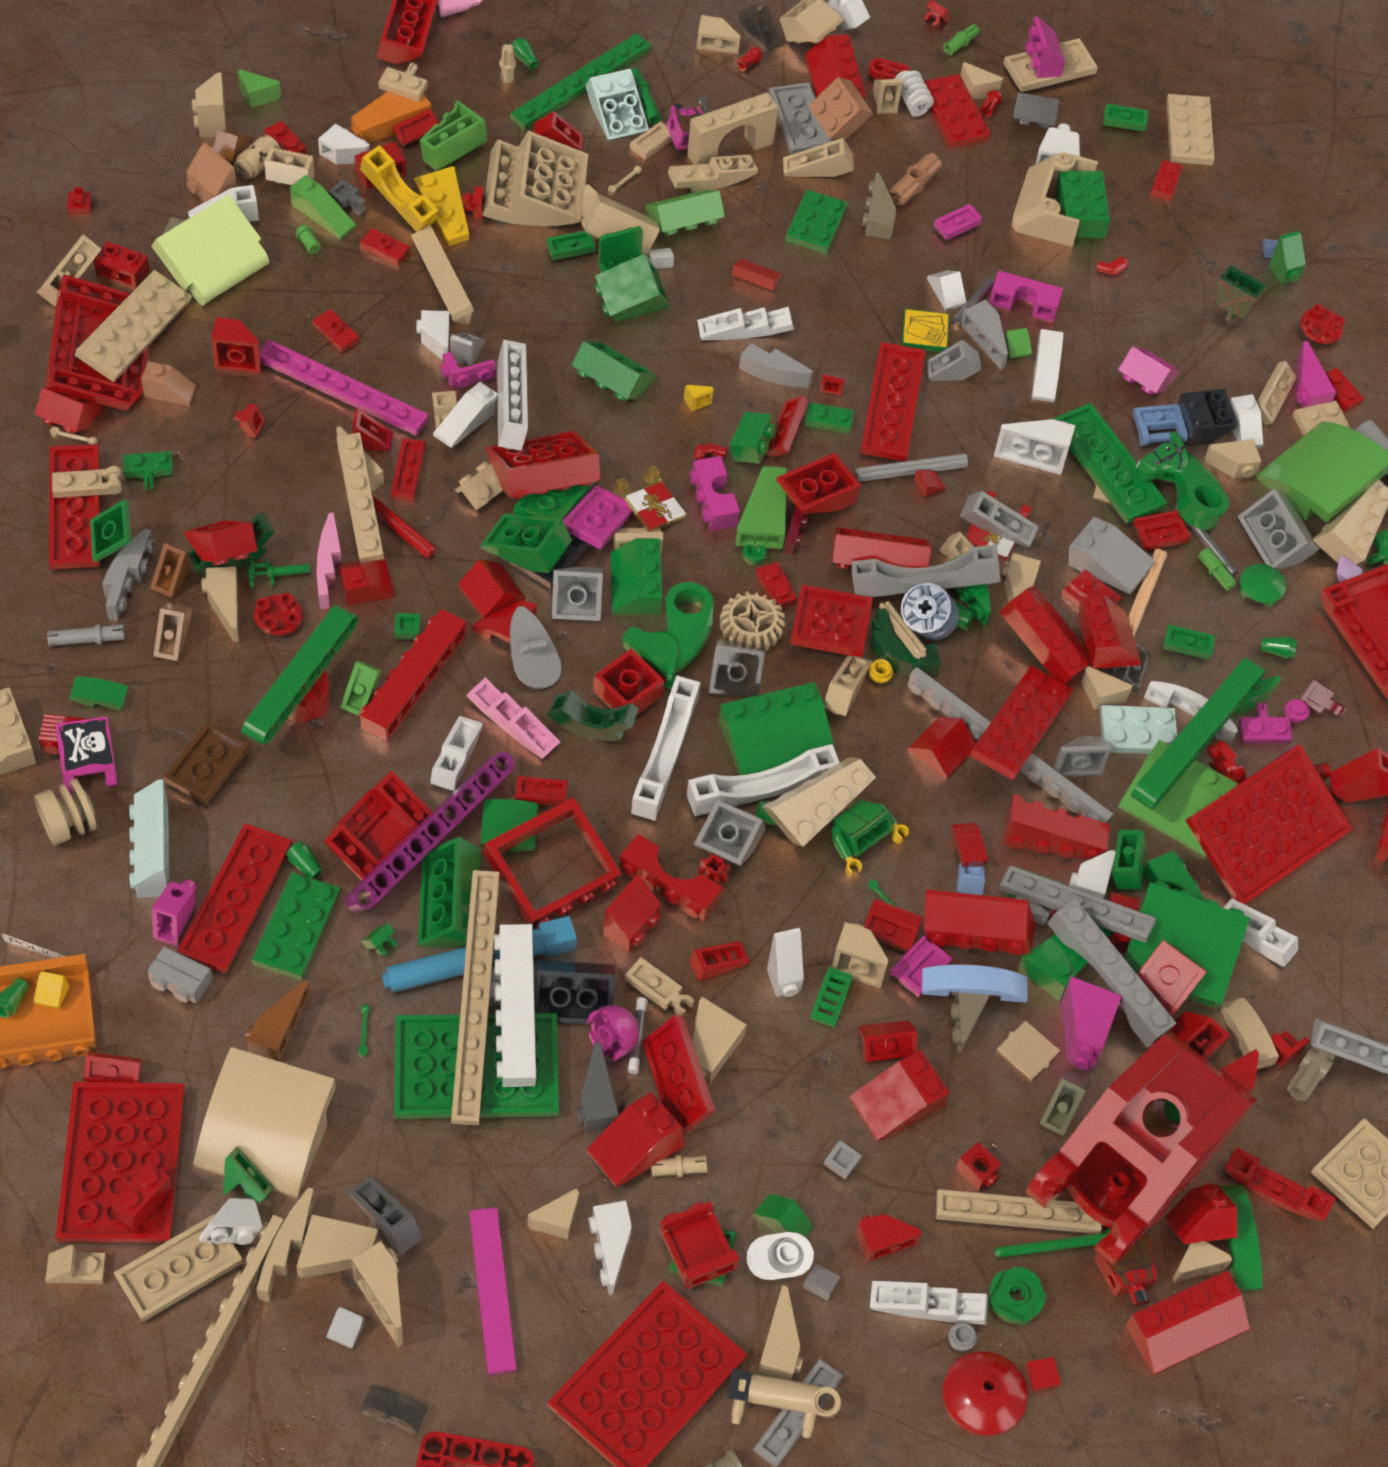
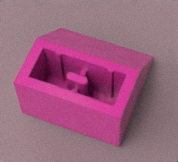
(1044, 50)

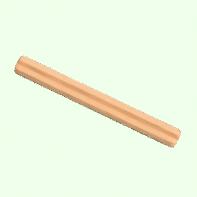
(1146, 590)

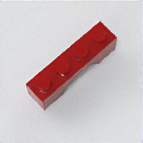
(695, 895)

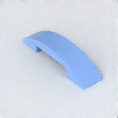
(974, 980)

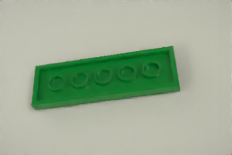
(1111, 465)

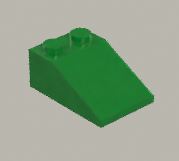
(528, 541)

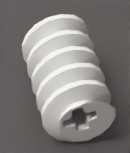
(915, 93)

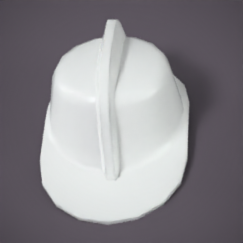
(780, 1256)

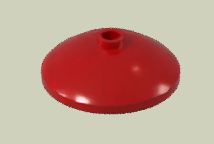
(974, 1406)

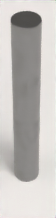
(978, 295)

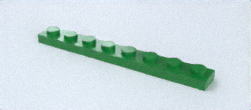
(575, 84)

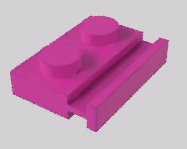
(920, 956)

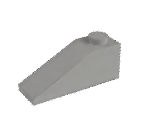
(985, 328)
(998, 519)

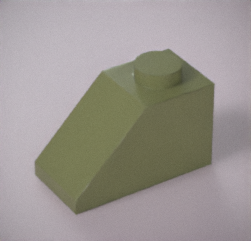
(1065, 1102)

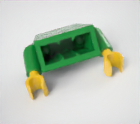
(862, 826)

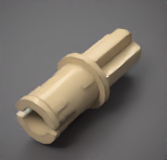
(507, 63)

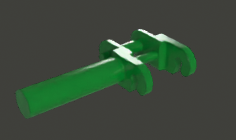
(276, 571)

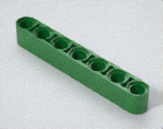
(300, 675)

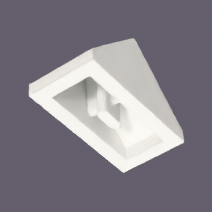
(948, 288)

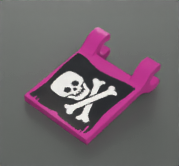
(86, 749)

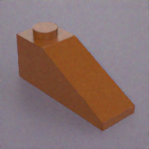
(277, 1023)

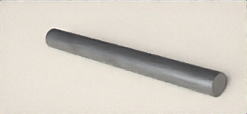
(1209, 543)

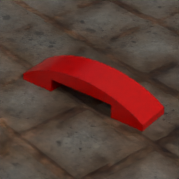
(1276, 1188)

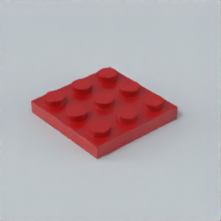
(831, 621)

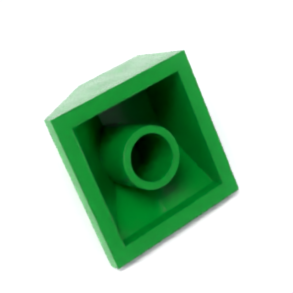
(110, 530)

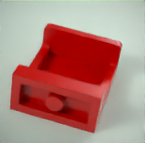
(698, 1245)

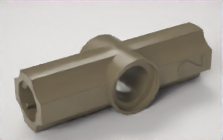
(1311, 1071)

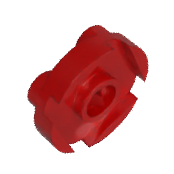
(1224, 762)

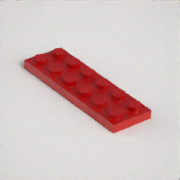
(893, 402)
(70, 516)
(1021, 722)
(235, 898)

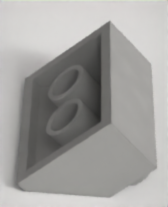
(1278, 531)

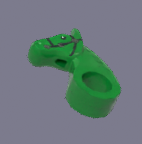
(1199, 494)

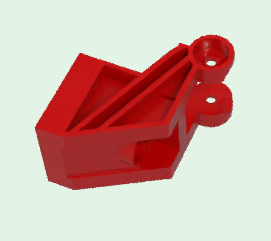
(1135, 1128)

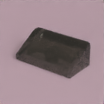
(1134, 674)

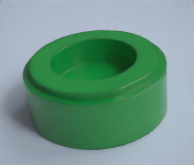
(754, 555)

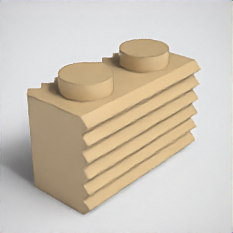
(287, 166)

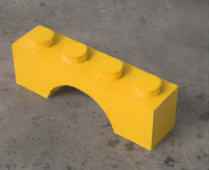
(383, 174)

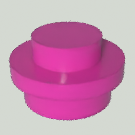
(1296, 710)

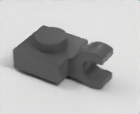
(347, 194)

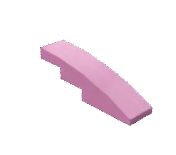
(327, 558)
(514, 720)

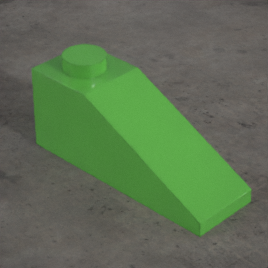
(320, 207)

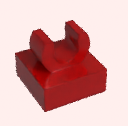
(938, 12)
(79, 202)
(474, 202)
(250, 420)

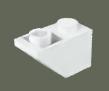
(851, 11)
(341, 146)
(234, 1223)

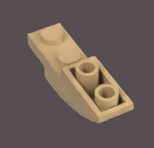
(717, 174)

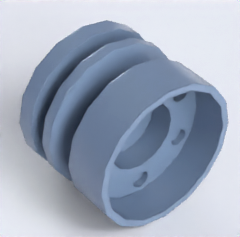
(934, 623)

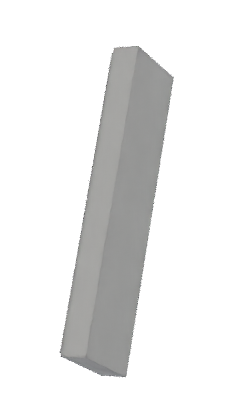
(788, 1424)

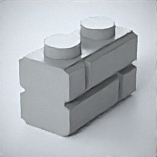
(179, 975)

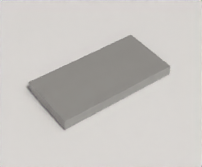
(796, 119)

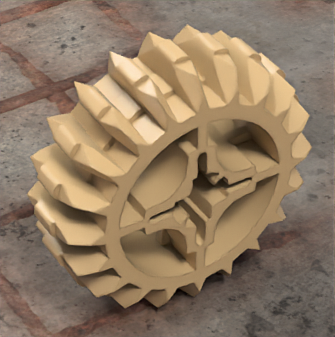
(756, 616)

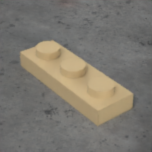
(1275, 392)

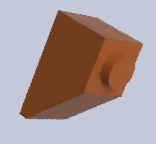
(231, 144)

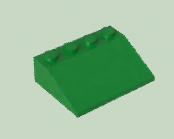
(774, 727)

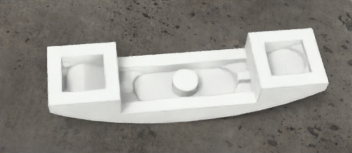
(1188, 701)

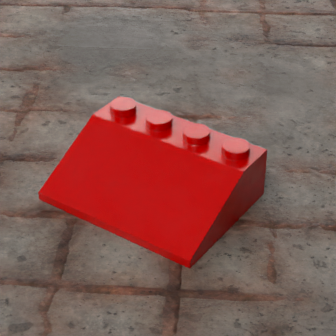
(545, 464)

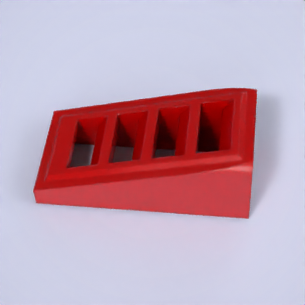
(704, 966)

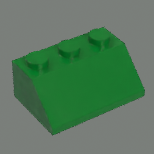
(612, 370)
(636, 578)

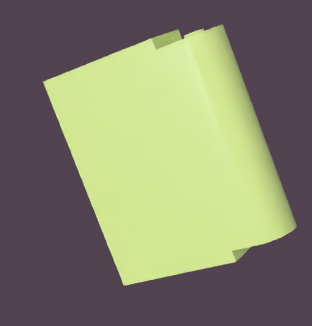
(212, 250)

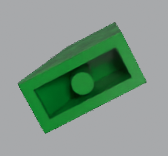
(1288, 258)

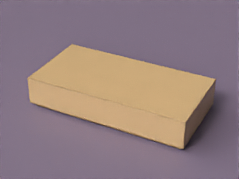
(651, 140)

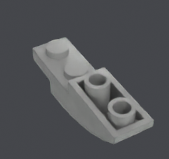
(126, 568)

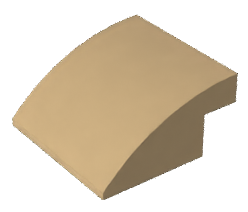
(535, 182)
(270, 1115)

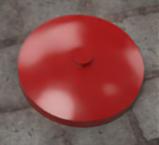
(1107, 1188)

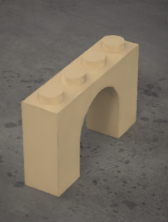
(708, 130)

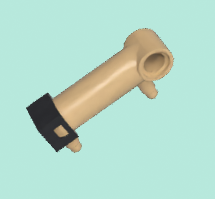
(780, 1394)

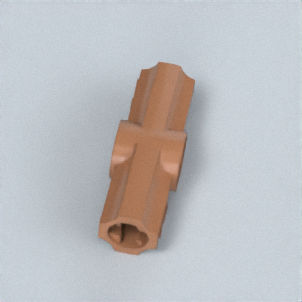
(915, 179)

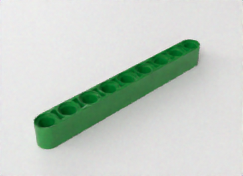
(1198, 733)

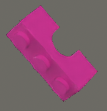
(1041, 296)
(718, 509)

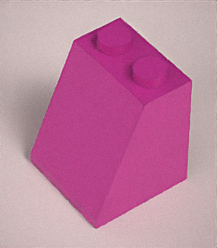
(1086, 1021)

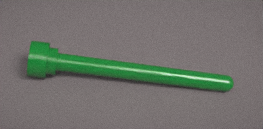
(1049, 1245)

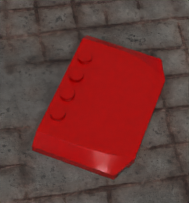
(78, 313)

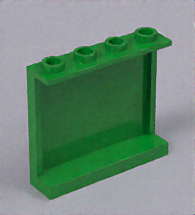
(1199, 931)

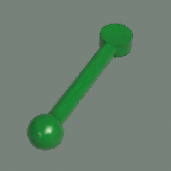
(873, 886)
(363, 1049)

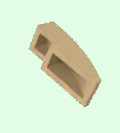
(1248, 1031)

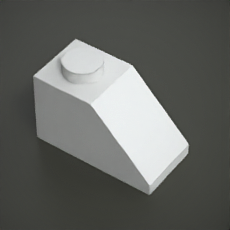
(434, 331)
(1248, 419)
(1094, 875)

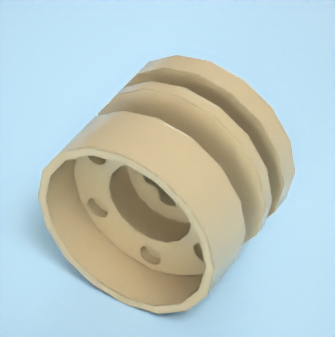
(65, 812)

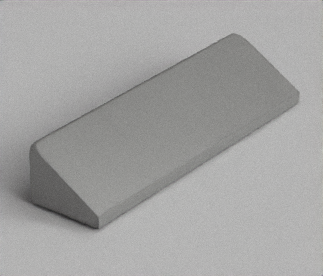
(1350, 1045)

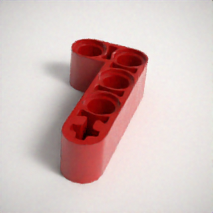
(478, 1447)

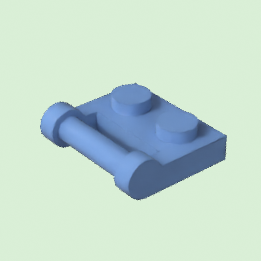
(1156, 419)

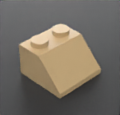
(210, 107)
(860, 955)

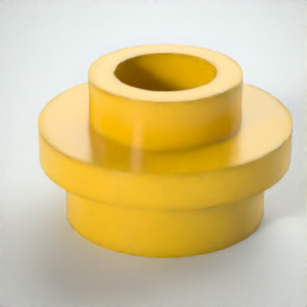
(883, 666)

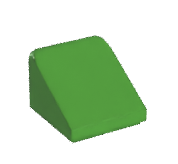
(1018, 343)

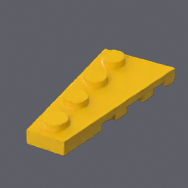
(443, 191)

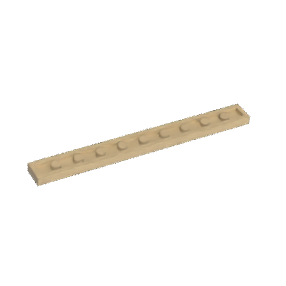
(475, 998)
(205, 1357)

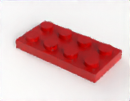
(956, 112)
(678, 1073)

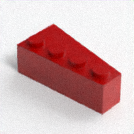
(1053, 831)

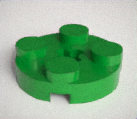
(1031, 1290)

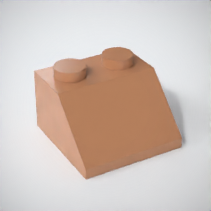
(210, 174)

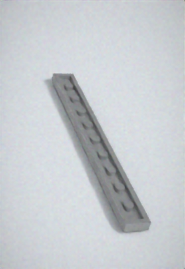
(1034, 768)

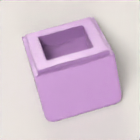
(1347, 569)

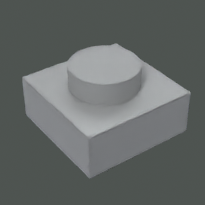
(842, 1160)

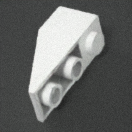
(242, 196)
(613, 1232)

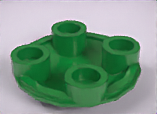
(1262, 584)

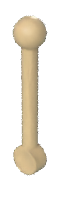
(613, 189)
(55, 432)

